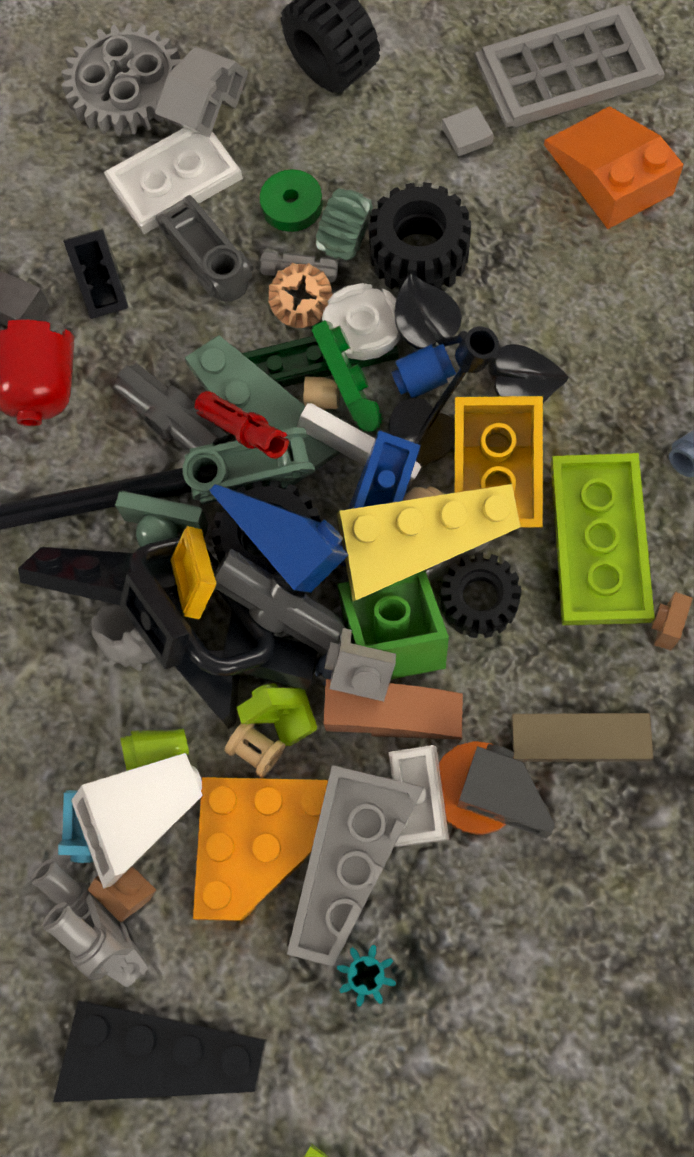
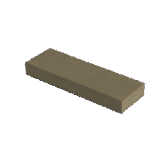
(582, 737)

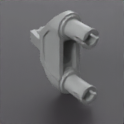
(93, 936)

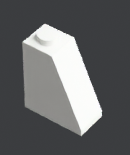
(132, 811)

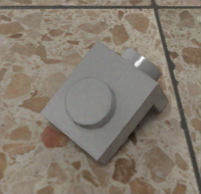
(359, 668)

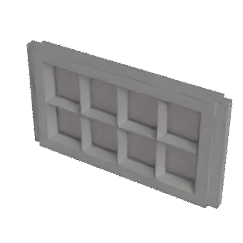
(568, 66)

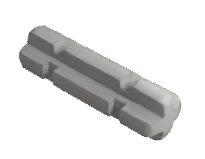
(272, 262)

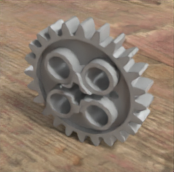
(118, 78)

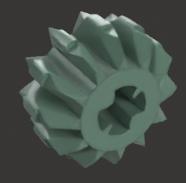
(344, 224)

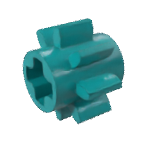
(353, 971)

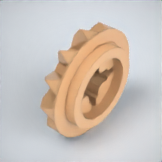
(309, 311)

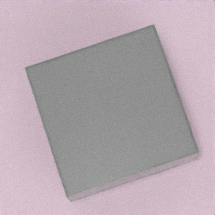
(467, 131)

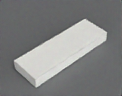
(340, 435)

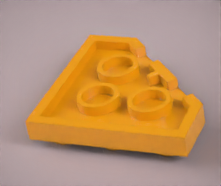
(251, 840)

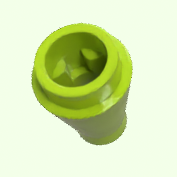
(152, 746)

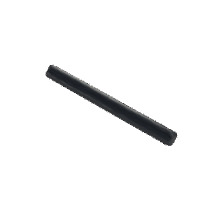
(96, 497)

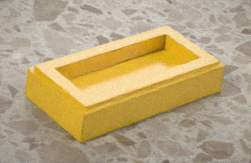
(193, 572)

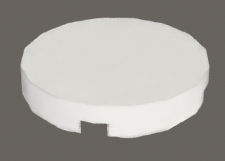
(365, 318)

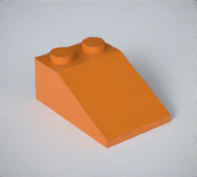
(616, 164)

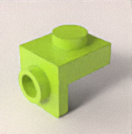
(282, 706)

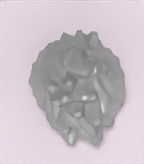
(120, 638)

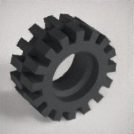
(484, 570)

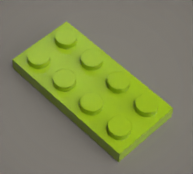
(601, 540)

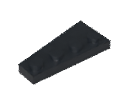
(91, 573)
(146, 1056)

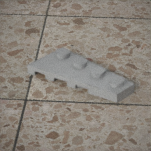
(350, 848)

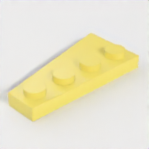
(416, 534)

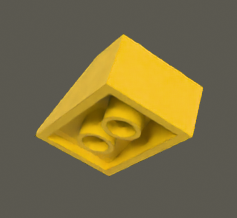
(502, 445)

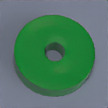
(286, 186)

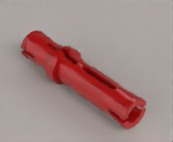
(249, 428)

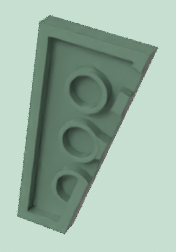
(242, 383)

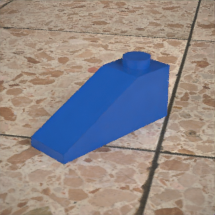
(385, 472)
(294, 544)

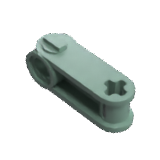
(242, 465)

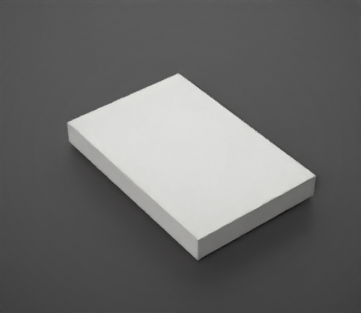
(169, 172)

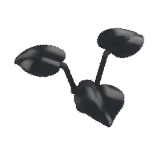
(431, 316)

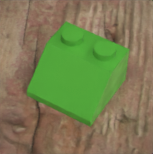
(399, 621)

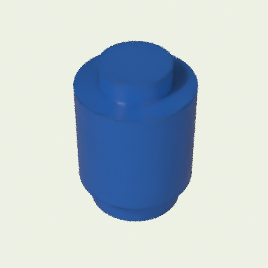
(423, 370)

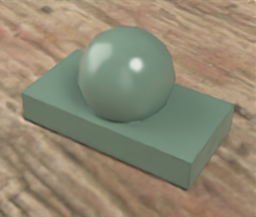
(158, 517)

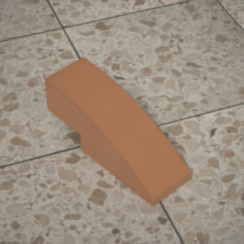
(405, 713)

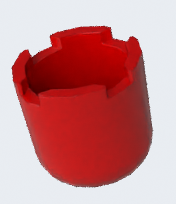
(34, 371)

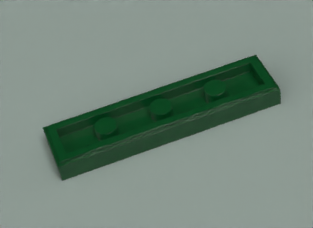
(296, 359)

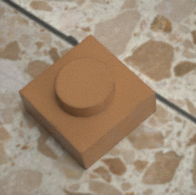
(670, 620)
(125, 896)

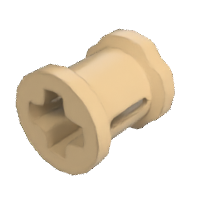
(239, 745)

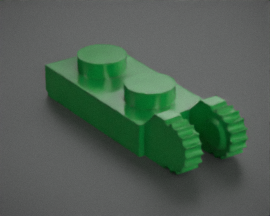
(348, 378)

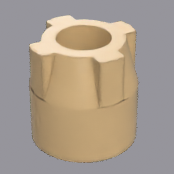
(321, 392)

